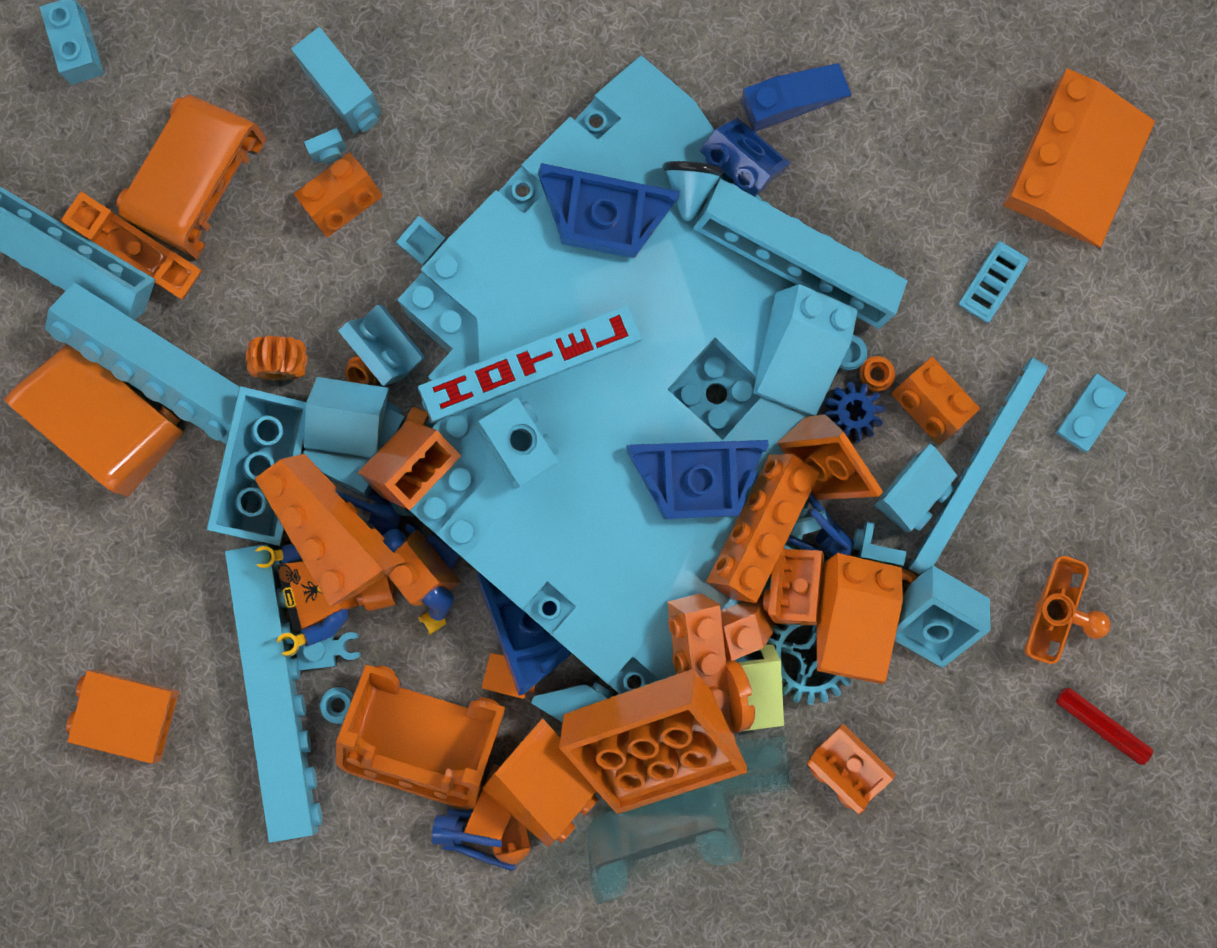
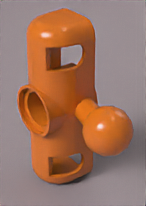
(1058, 588)

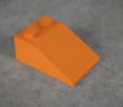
(830, 452)
(858, 617)

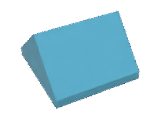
(345, 417)

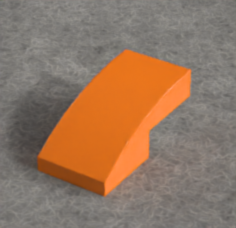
(488, 815)

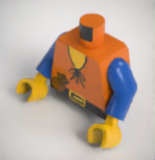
(423, 577)
(305, 601)

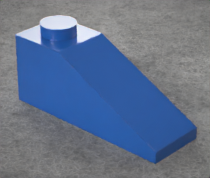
(793, 95)

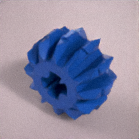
(865, 408)

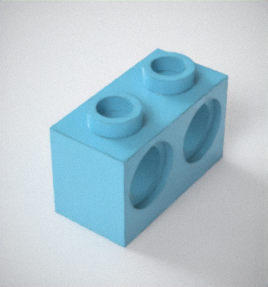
(71, 41)

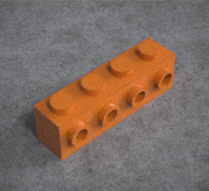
(762, 527)
(699, 645)

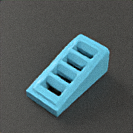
(1010, 256)

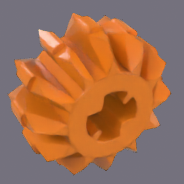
(276, 358)

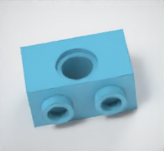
(518, 465)

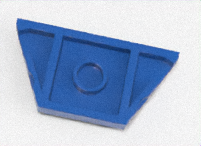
(603, 210)
(698, 476)
(525, 644)

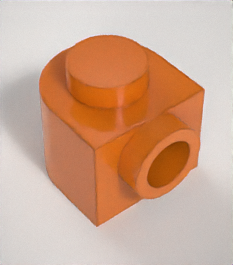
(378, 595)

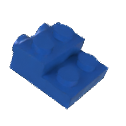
(744, 156)

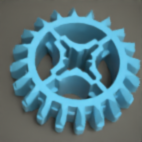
(800, 685)

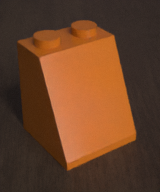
(542, 786)

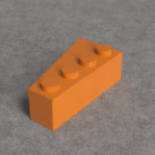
(326, 530)

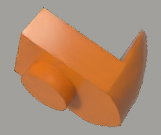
(515, 843)

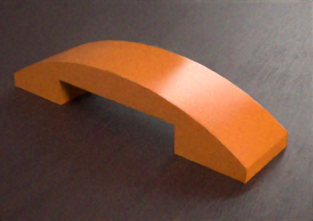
(131, 245)

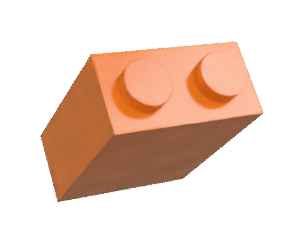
(409, 464)
(121, 716)

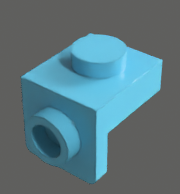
(880, 554)

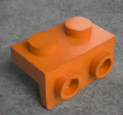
(338, 194)
(935, 401)
(795, 587)
(849, 769)

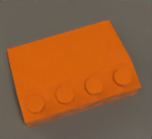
(1080, 159)
(652, 742)

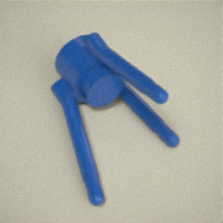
(382, 513)
(830, 538)
(449, 833)

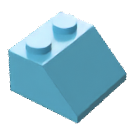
(916, 489)
(941, 617)

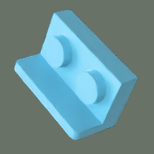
(382, 345)

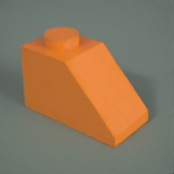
(745, 628)

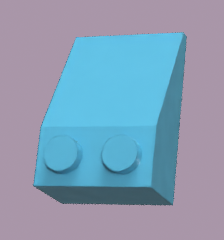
(803, 348)

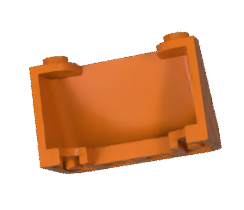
(188, 172)
(95, 419)
(417, 740)

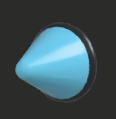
(693, 182)

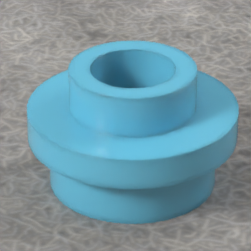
(327, 701)

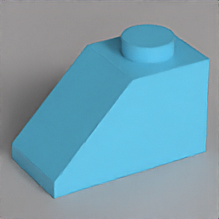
(570, 699)

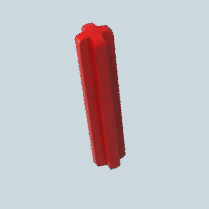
(1104, 726)

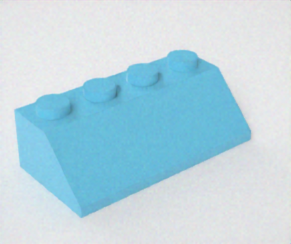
(260, 434)

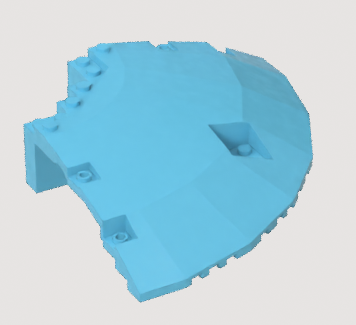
(703, 313)

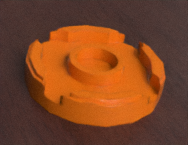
(739, 689)

